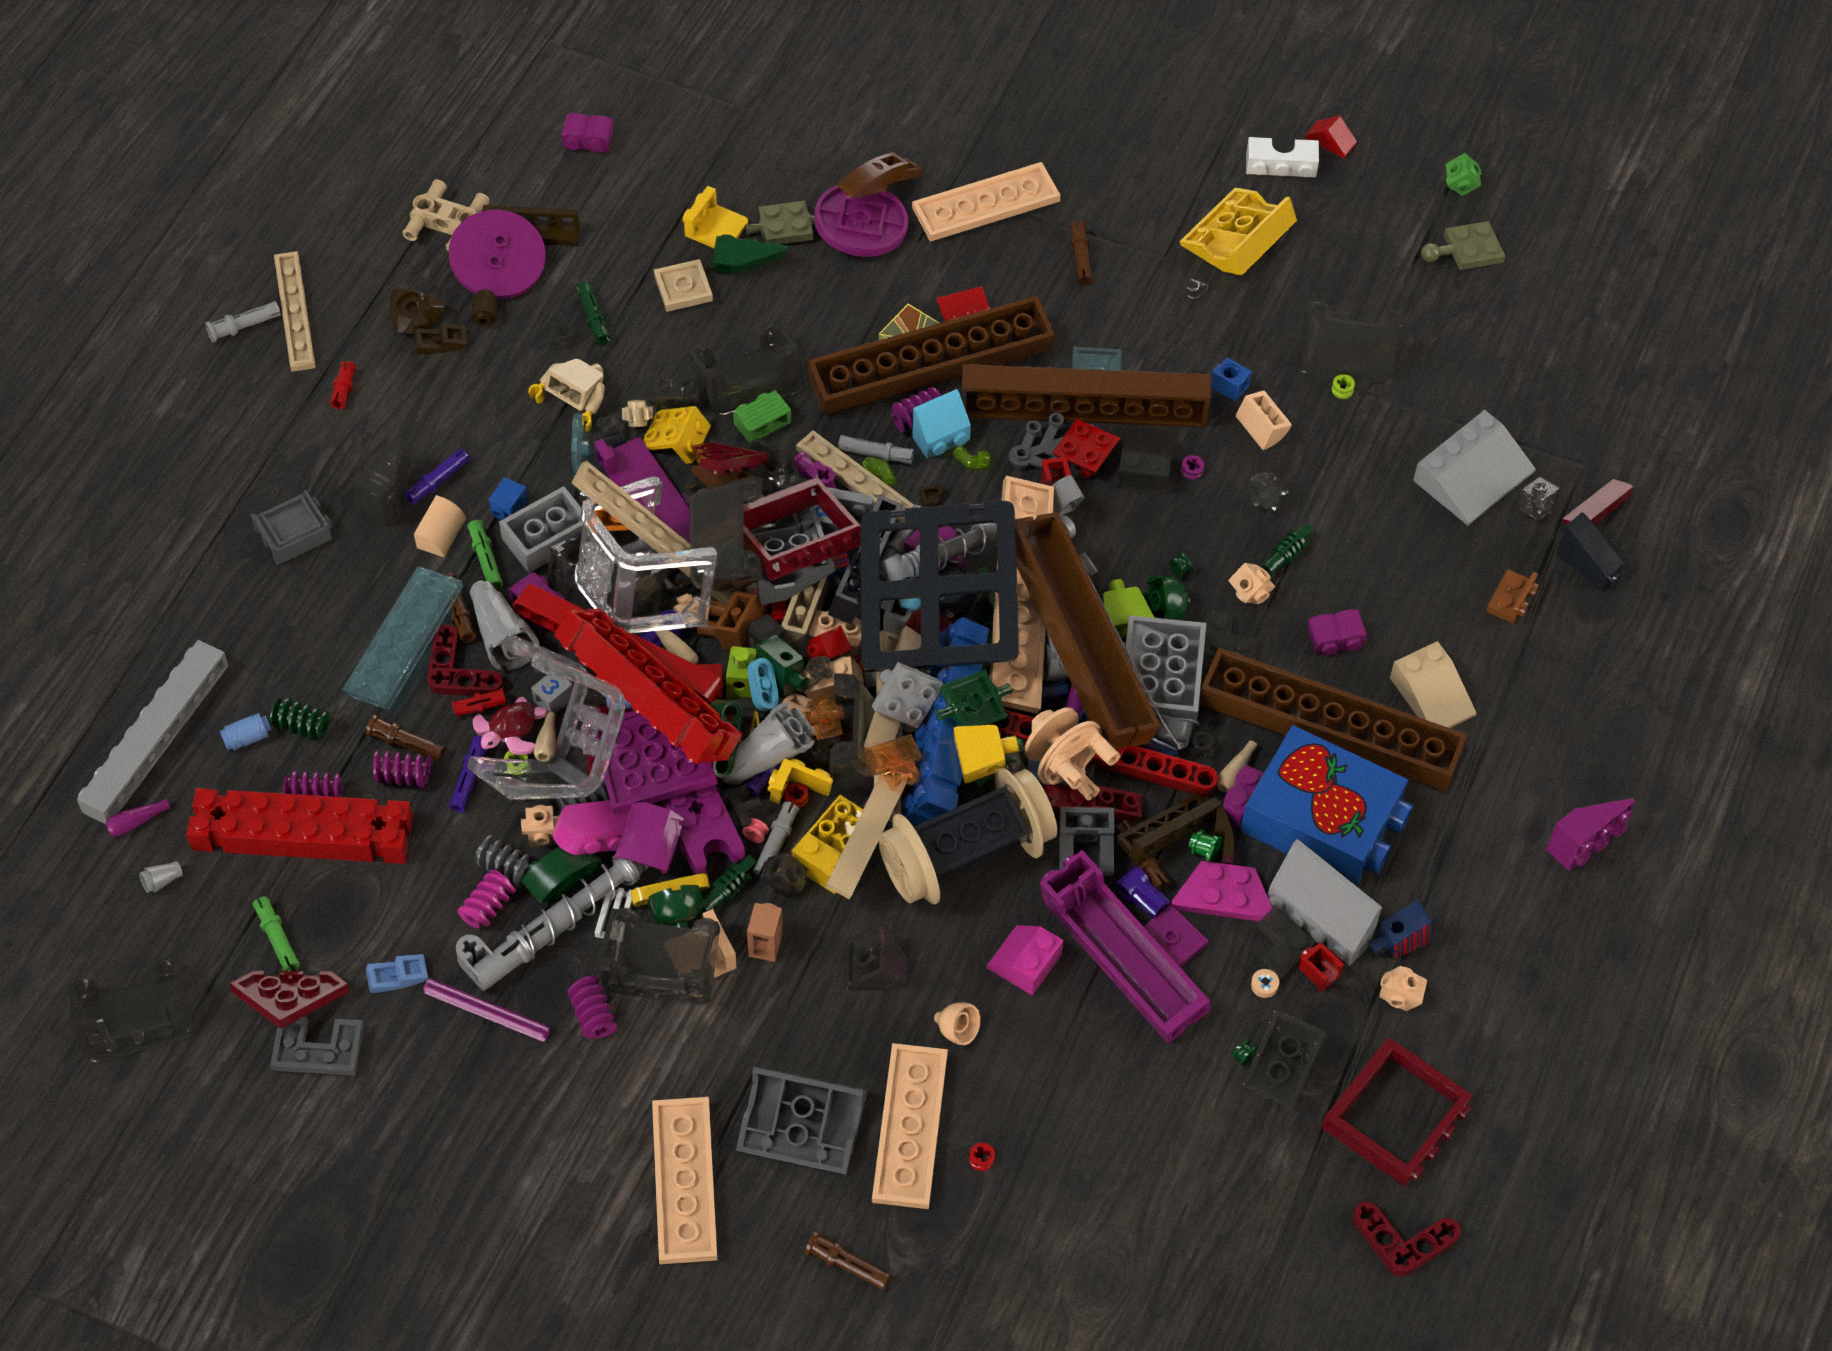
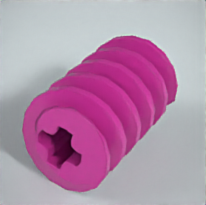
(485, 899)

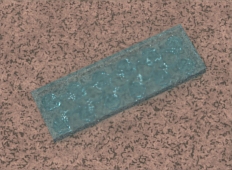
(403, 638)

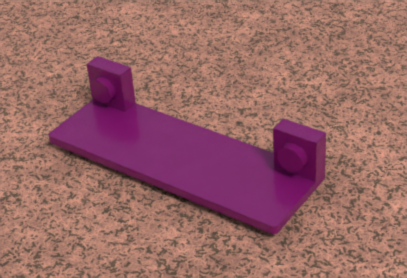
(634, 463)

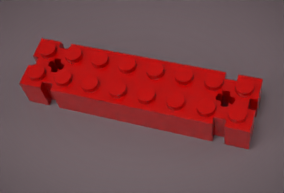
(648, 685)
(300, 826)

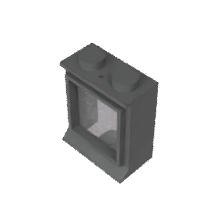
(293, 527)

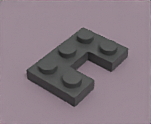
(337, 1058)

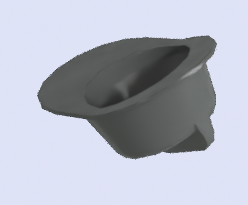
(1179, 728)

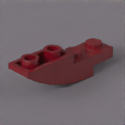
(1125, 804)

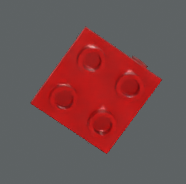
(962, 303)
(1086, 447)

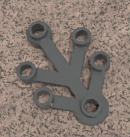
(1046, 446)

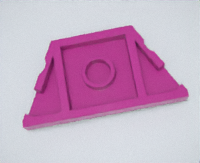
(1223, 892)

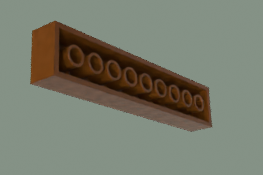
(929, 355)
(1086, 395)
(1363, 727)

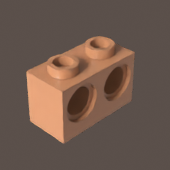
(765, 931)

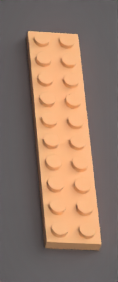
(1026, 671)

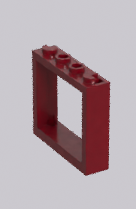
(790, 502)
(1371, 1151)

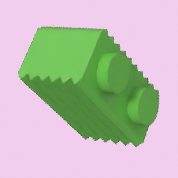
(762, 416)

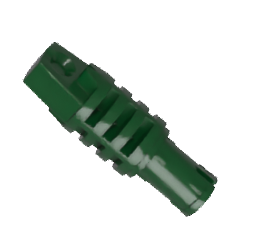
(1288, 549)
(729, 884)

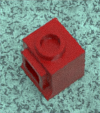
(1049, 478)
(829, 644)
(1327, 960)

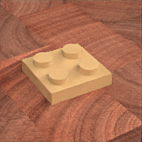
(683, 285)

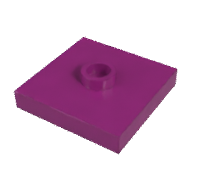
(1176, 935)

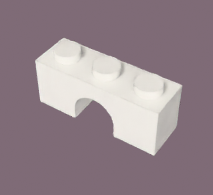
(1265, 160)

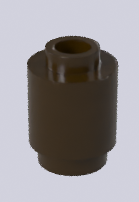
(484, 308)

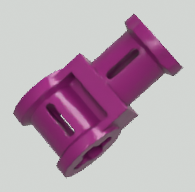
(812, 470)

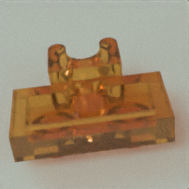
(894, 759)

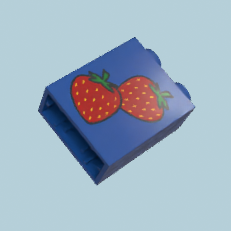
(1328, 803)

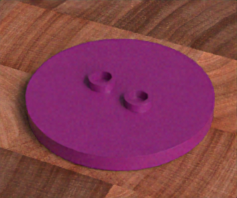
(863, 224)
(497, 253)

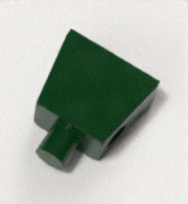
(787, 665)

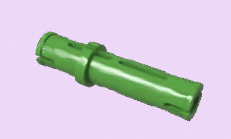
(482, 546)
(271, 925)

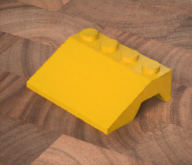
(1239, 230)

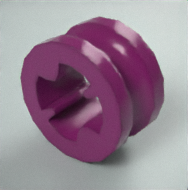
(1192, 460)

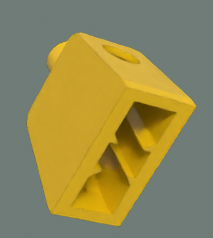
(982, 750)

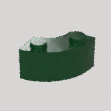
(558, 873)

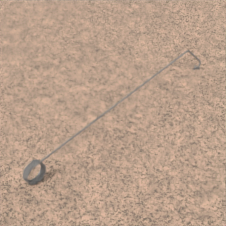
(1085, 560)

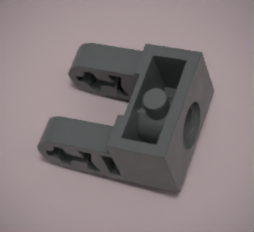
(1088, 826)

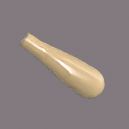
(677, 646)
(546, 740)
(1227, 776)

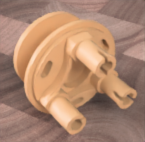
(1067, 749)

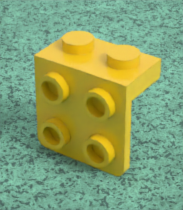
(709, 220)
(677, 430)
(795, 771)

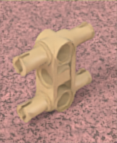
(438, 213)

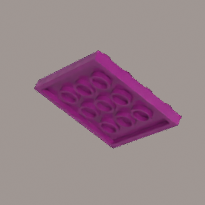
(649, 767)

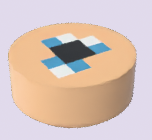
(1265, 983)

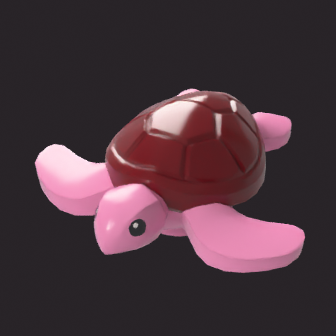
(509, 725)

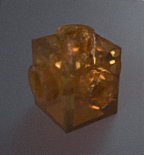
(825, 717)

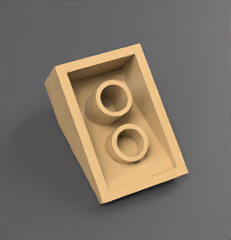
(1433, 686)

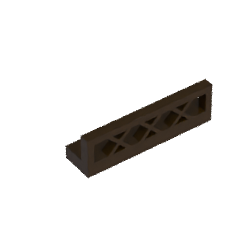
(554, 230)
(1170, 832)

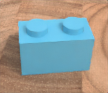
(941, 424)

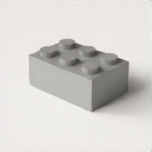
(541, 526)

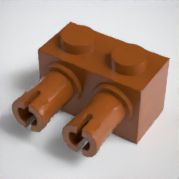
(734, 619)

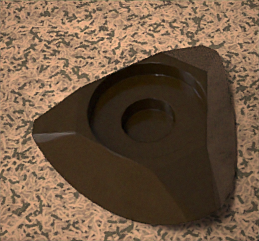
(414, 310)

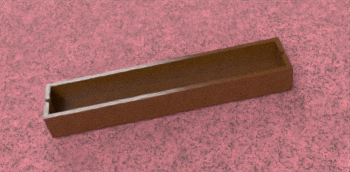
(1082, 632)

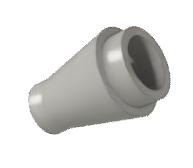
(159, 876)

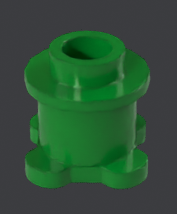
(1205, 845)

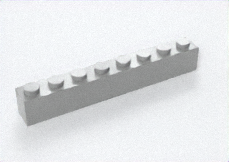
(152, 732)

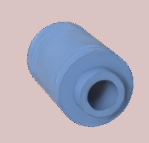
(245, 731)

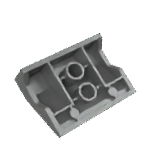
(782, 536)
(801, 1120)

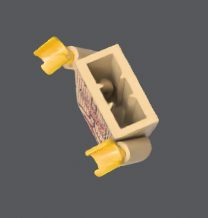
(575, 384)

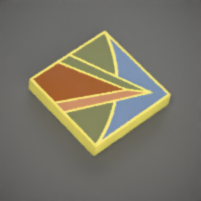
(905, 321)

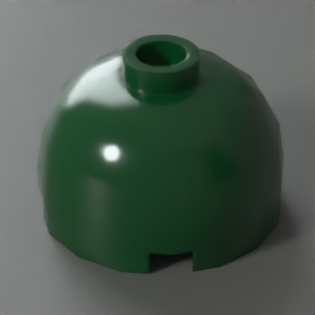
(1166, 597)
(677, 906)

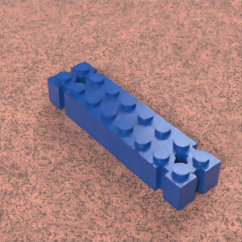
(940, 764)

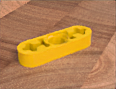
(641, 894)

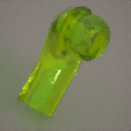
(972, 461)
(879, 468)

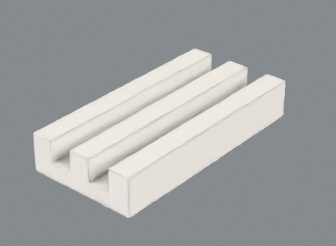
(620, 893)

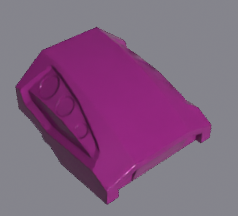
(650, 836)

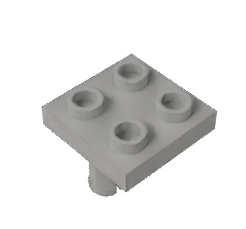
(906, 694)

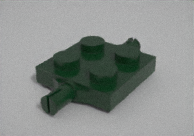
(974, 700)

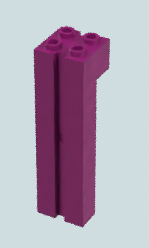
(1122, 947)

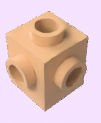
(1252, 584)
(539, 825)
(1403, 988)

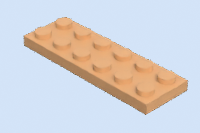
(985, 201)
(910, 1126)
(684, 1180)

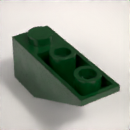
(739, 255)

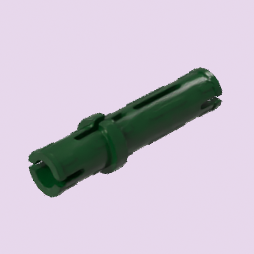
(596, 320)

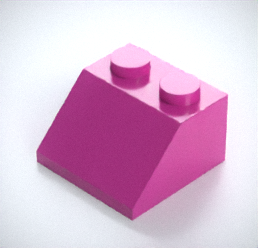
(1027, 957)

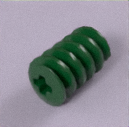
(298, 719)

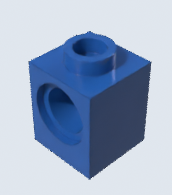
(1230, 379)
(507, 499)

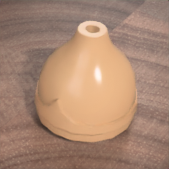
(959, 1022)

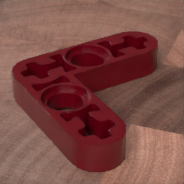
(448, 671)
(1398, 1247)

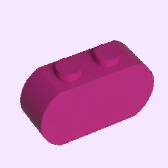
(589, 828)

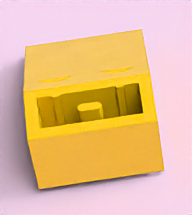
(826, 840)

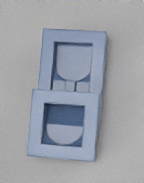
(395, 975)

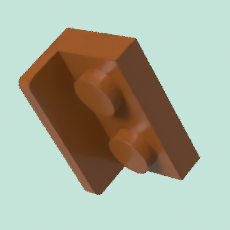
(1512, 595)

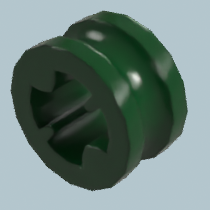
(1181, 565)
(1244, 1052)

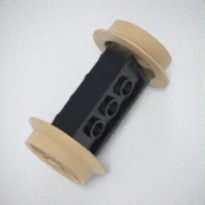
(967, 835)

